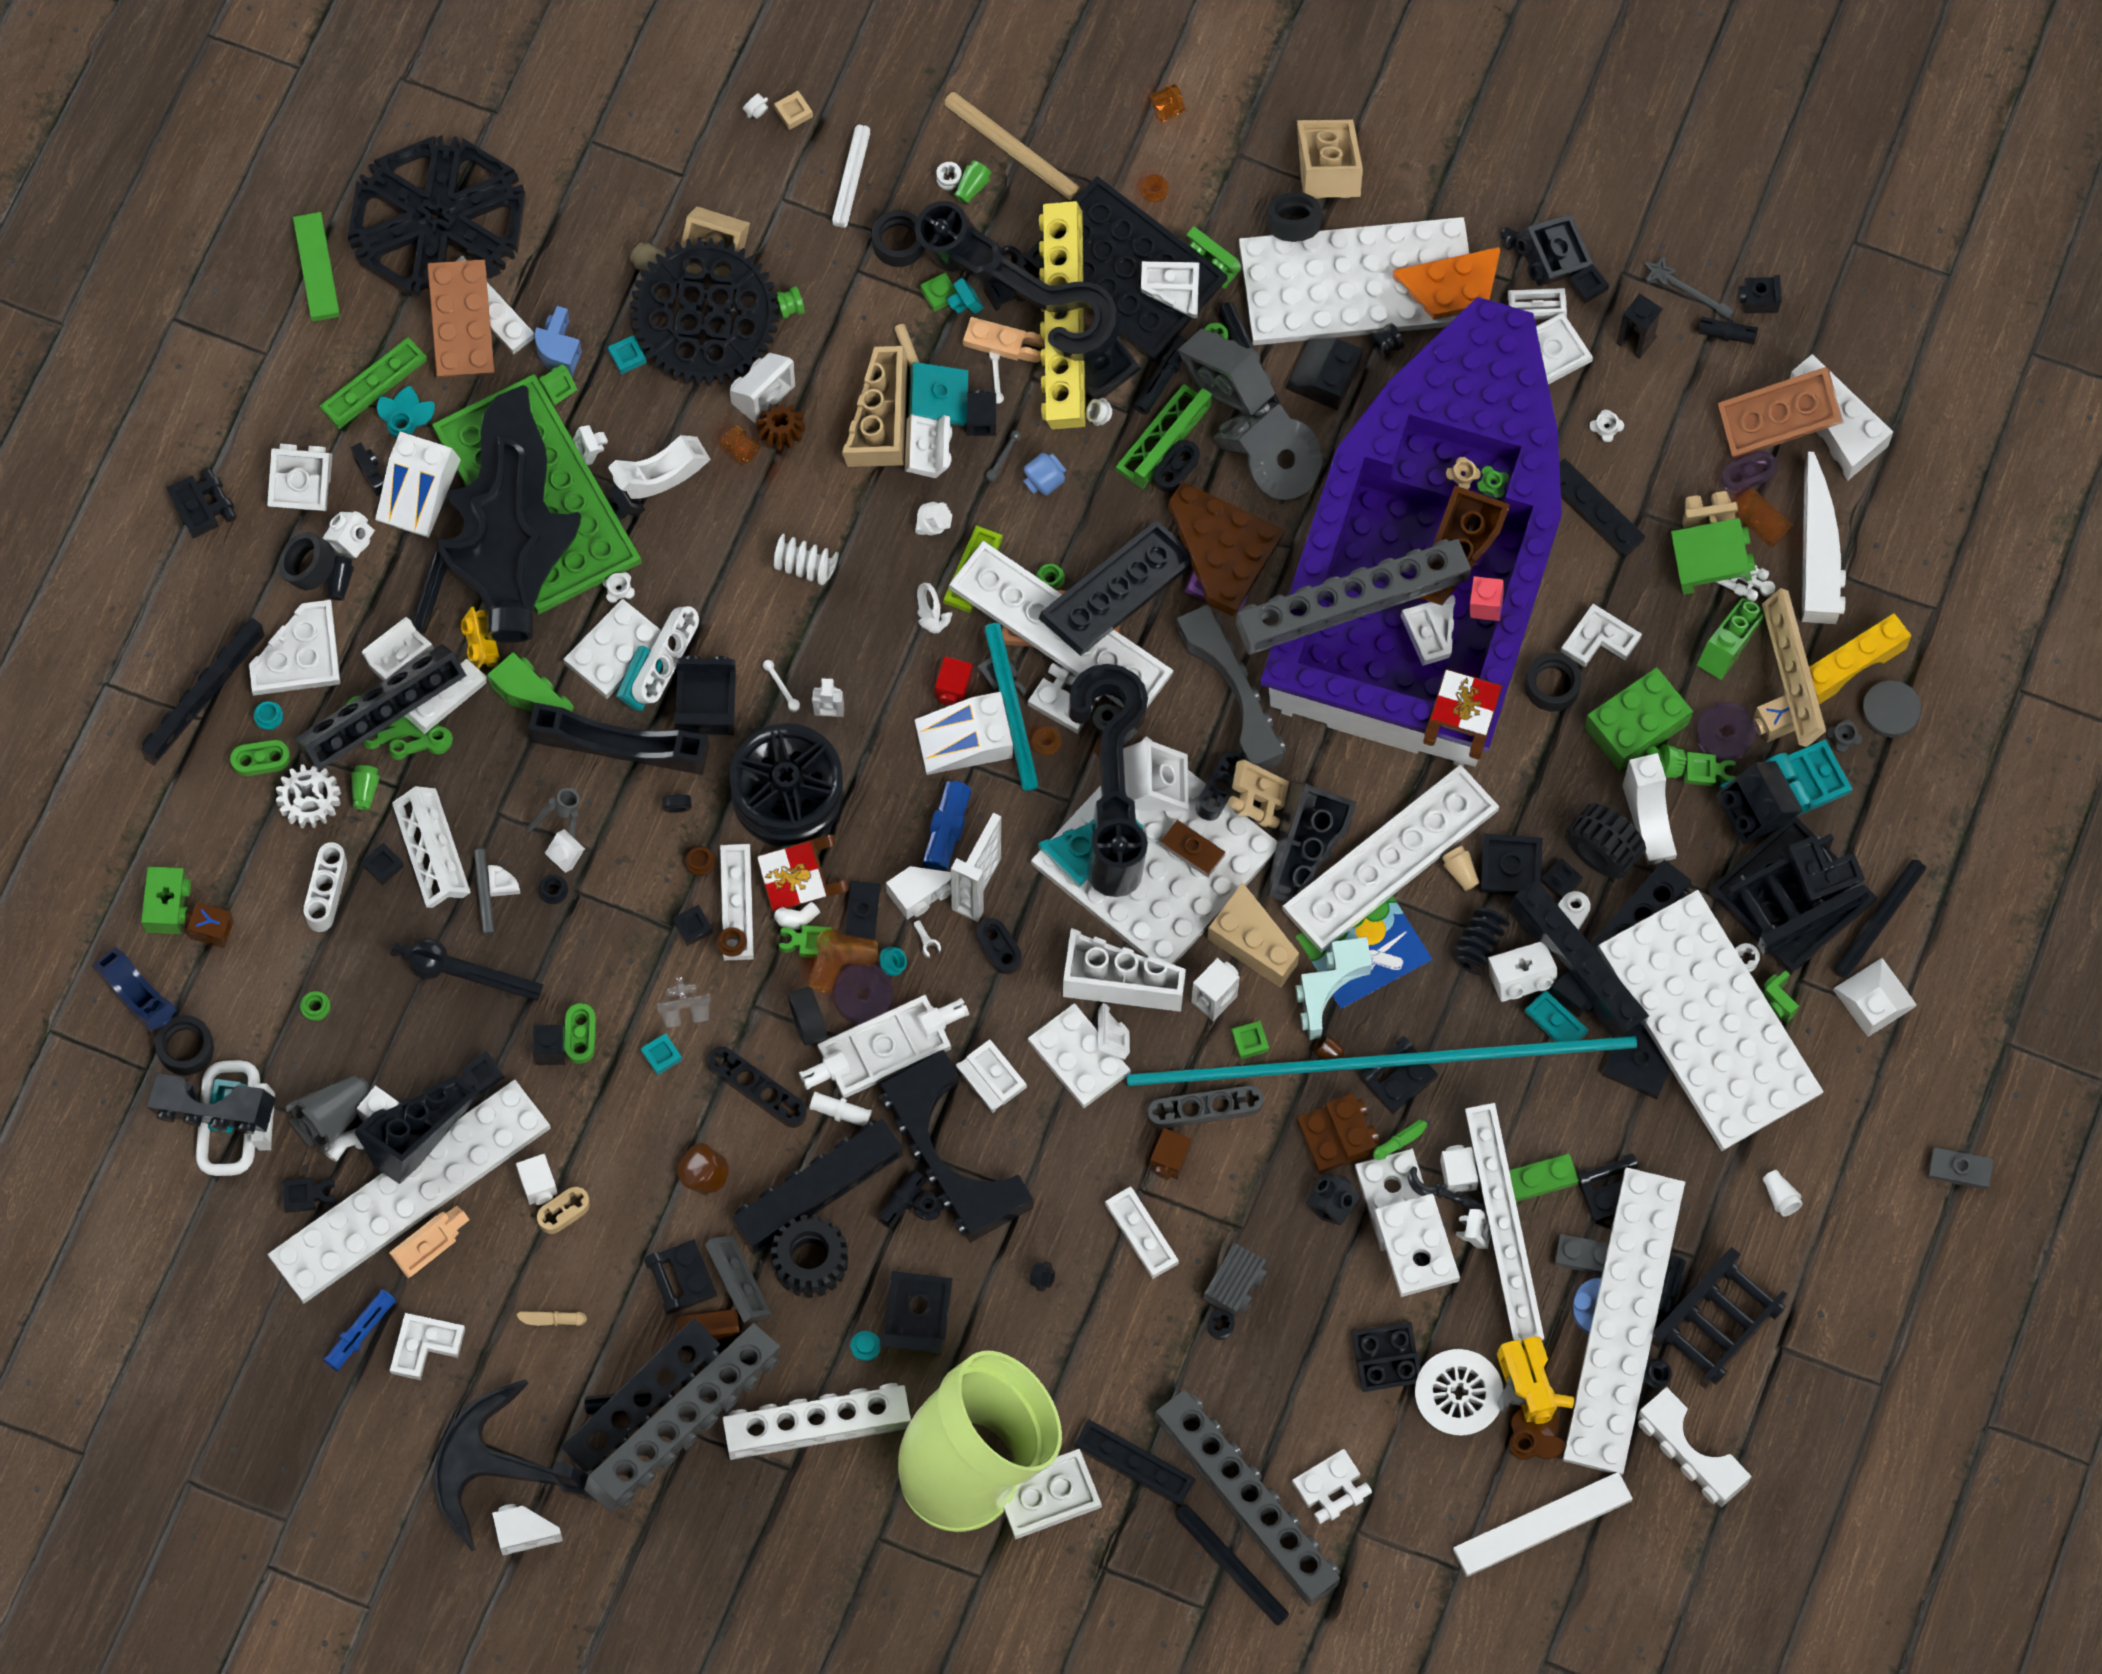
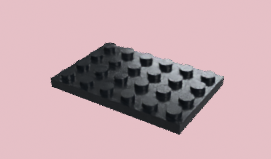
(1114, 245)

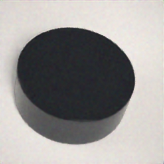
(676, 803)

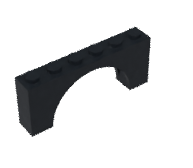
(975, 1204)

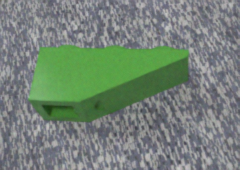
(1731, 638)
(522, 687)

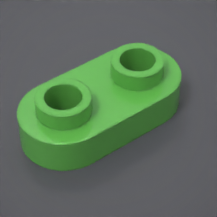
(260, 757)
(580, 1035)

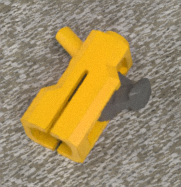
(1528, 1382)

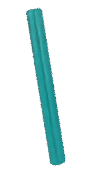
(1012, 708)

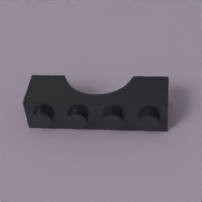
(243, 1108)

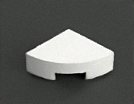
(502, 882)

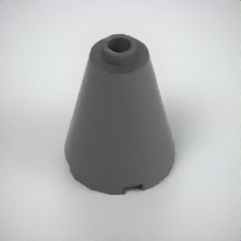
(327, 1112)

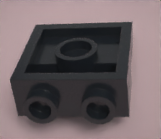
(1553, 250)

